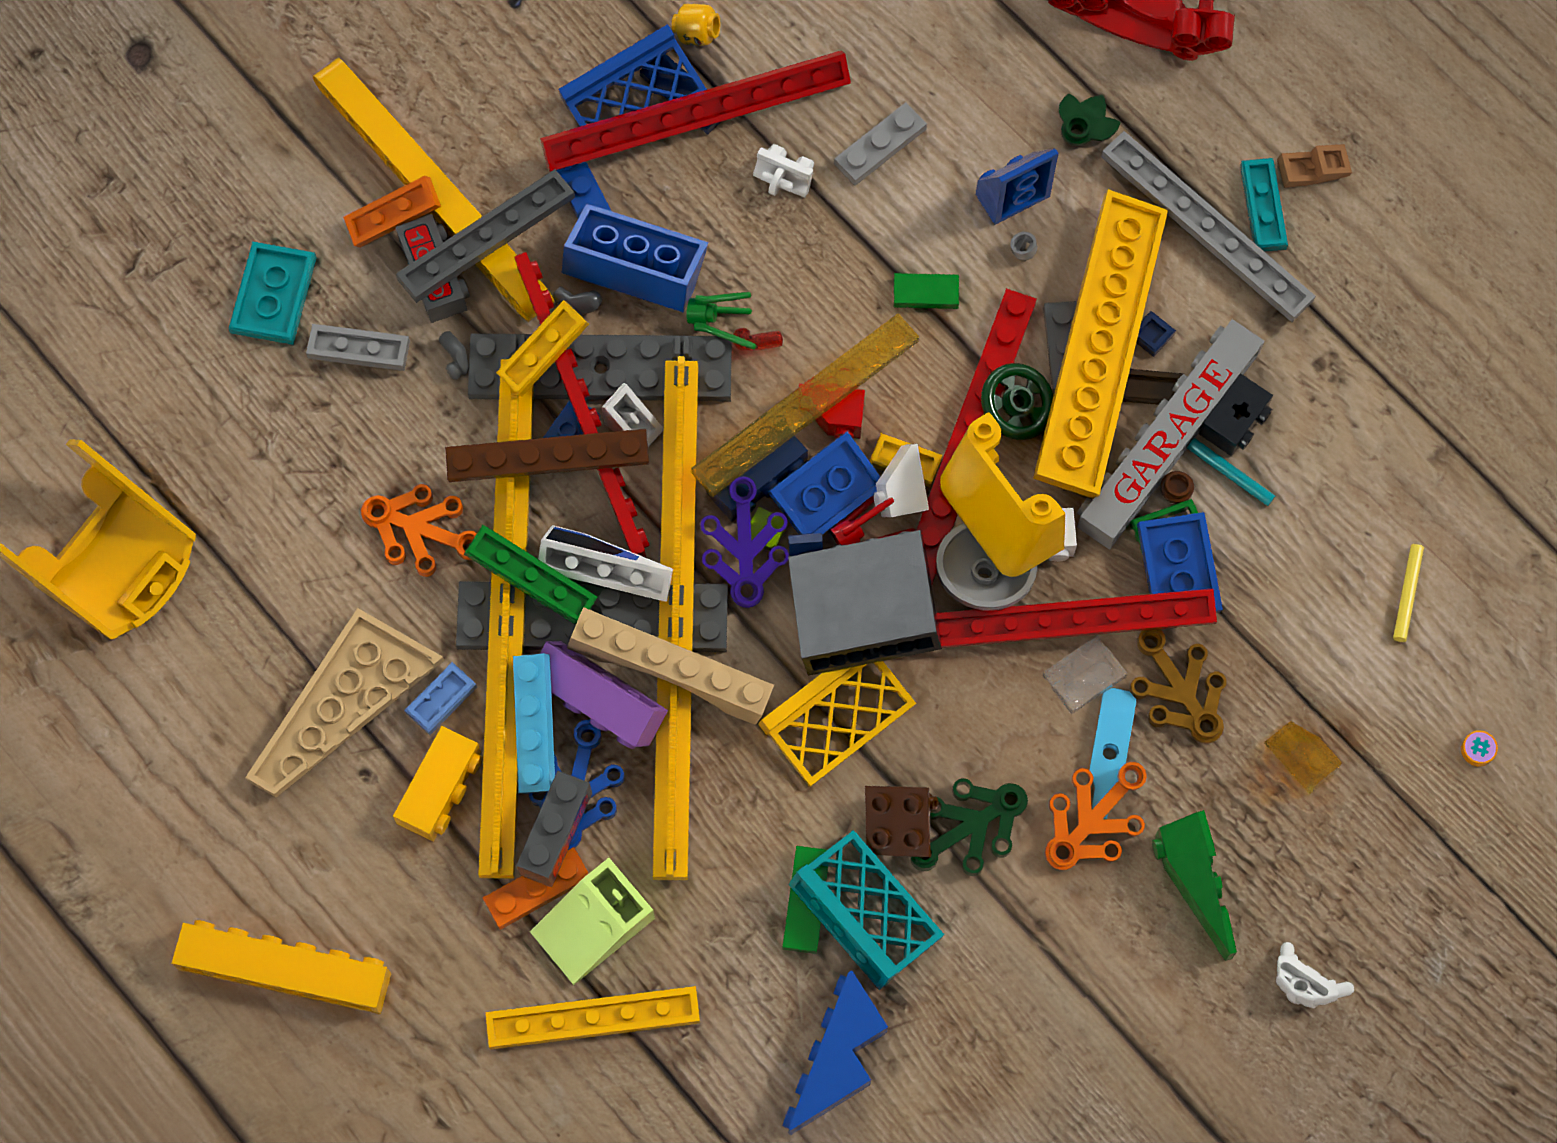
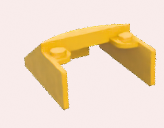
(120, 559)

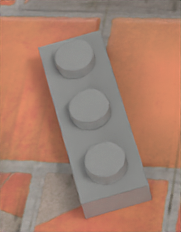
(880, 144)
(358, 347)

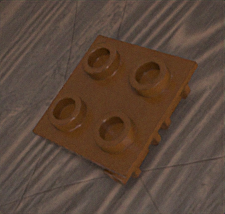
(899, 820)

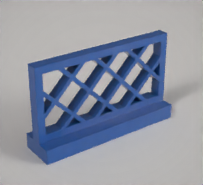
(623, 65)

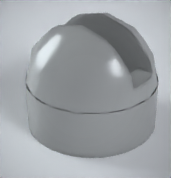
(1018, 245)

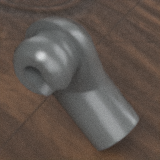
(582, 303)
(458, 353)

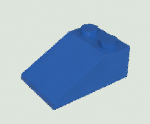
(1017, 185)

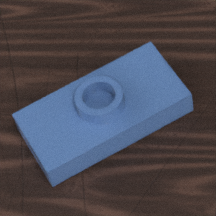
(441, 698)

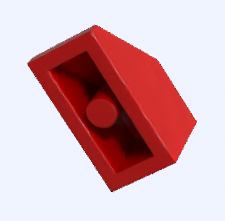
(844, 416)

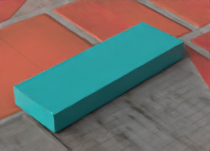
(1264, 204)

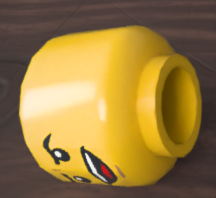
(696, 24)

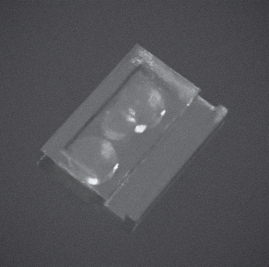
(1084, 674)

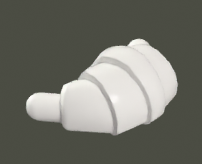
(1304, 983)

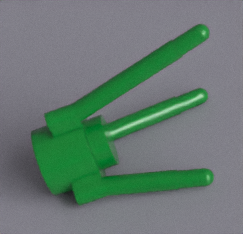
(704, 310)

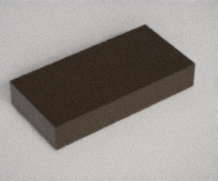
(1149, 386)

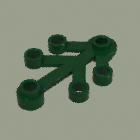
(975, 823)

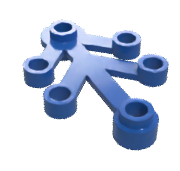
(597, 785)

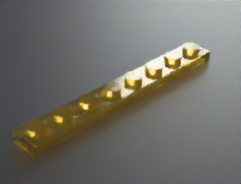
(805, 405)

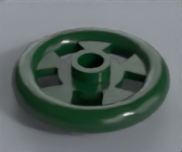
(1035, 385)

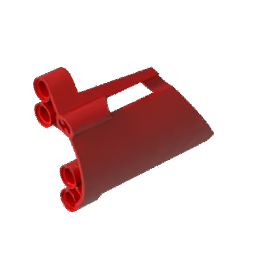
(1159, 23)

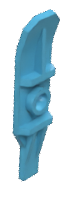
(1112, 732)

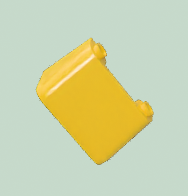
(1009, 530)

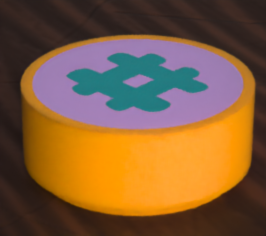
(1479, 748)

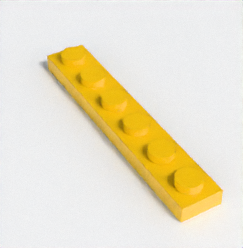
(592, 1017)

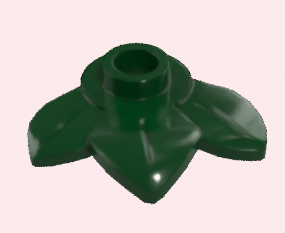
(1086, 117)

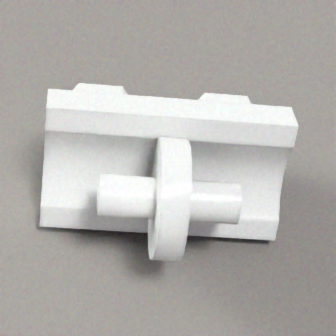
(782, 172)

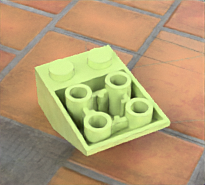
(592, 921)

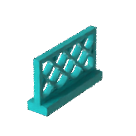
(841, 921)

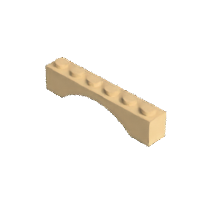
(632, 648)

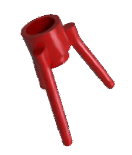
(849, 530)

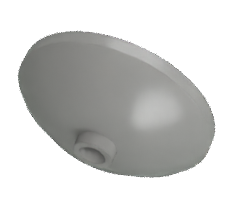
(958, 569)

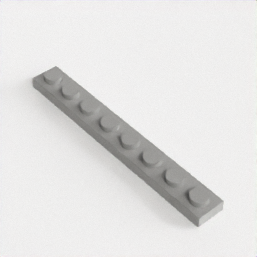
(1208, 226)

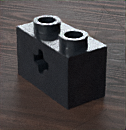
(1241, 398)

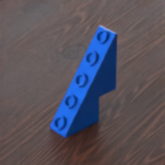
(836, 1069)

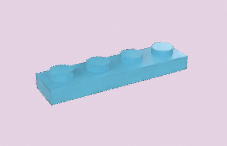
(533, 723)

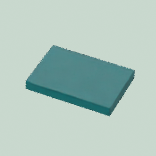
(272, 293)

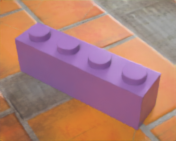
(602, 697)

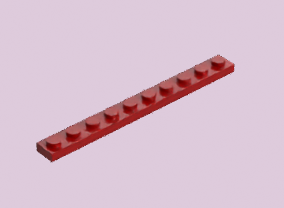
(695, 110)
(999, 350)
(587, 418)
(1077, 618)

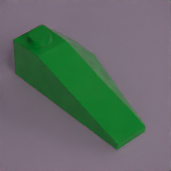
(1187, 858)

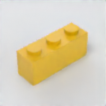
(438, 784)

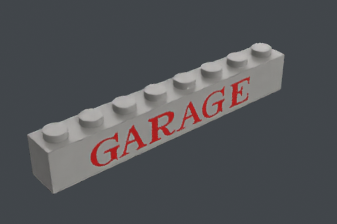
(1169, 434)

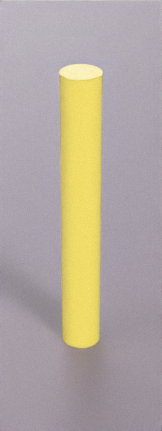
(1408, 593)

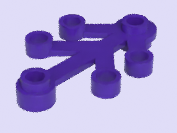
(745, 548)

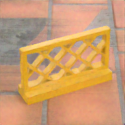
(812, 695)

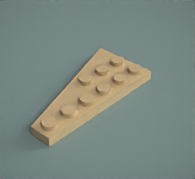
(351, 686)

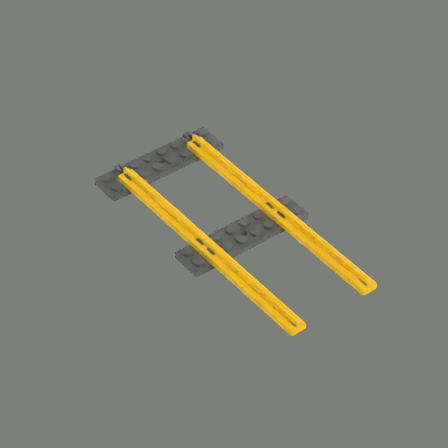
(508, 621)

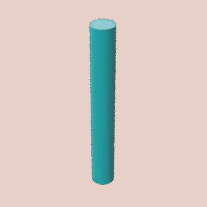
(1231, 472)

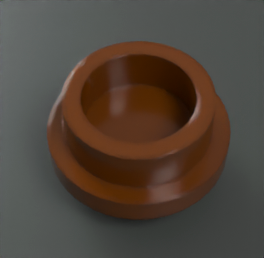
(1177, 487)

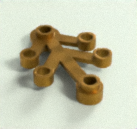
(1181, 690)

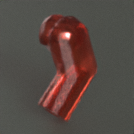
(762, 340)

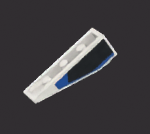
(603, 564)

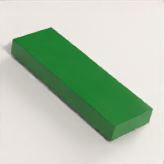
(801, 924)

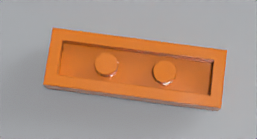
(391, 211)
(526, 895)

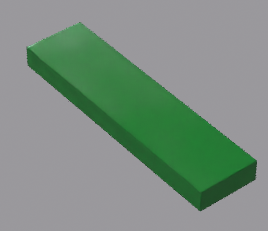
(529, 574)

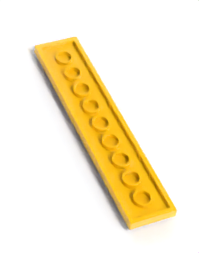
(1101, 345)

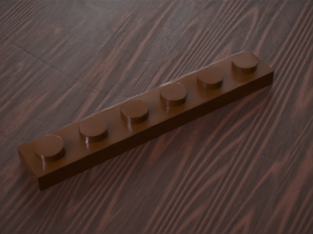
(547, 455)

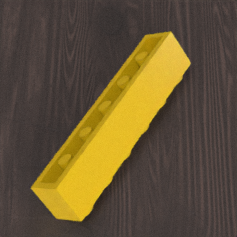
(282, 967)

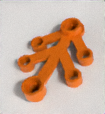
(415, 525)
(1091, 820)

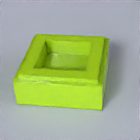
(760, 520)

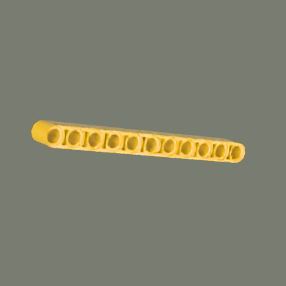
(409, 163)

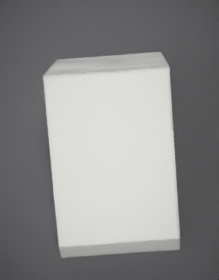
(627, 412)

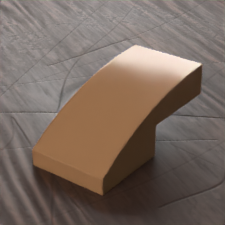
(1314, 167)

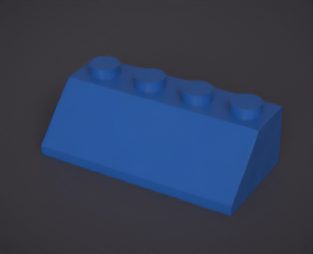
(633, 257)

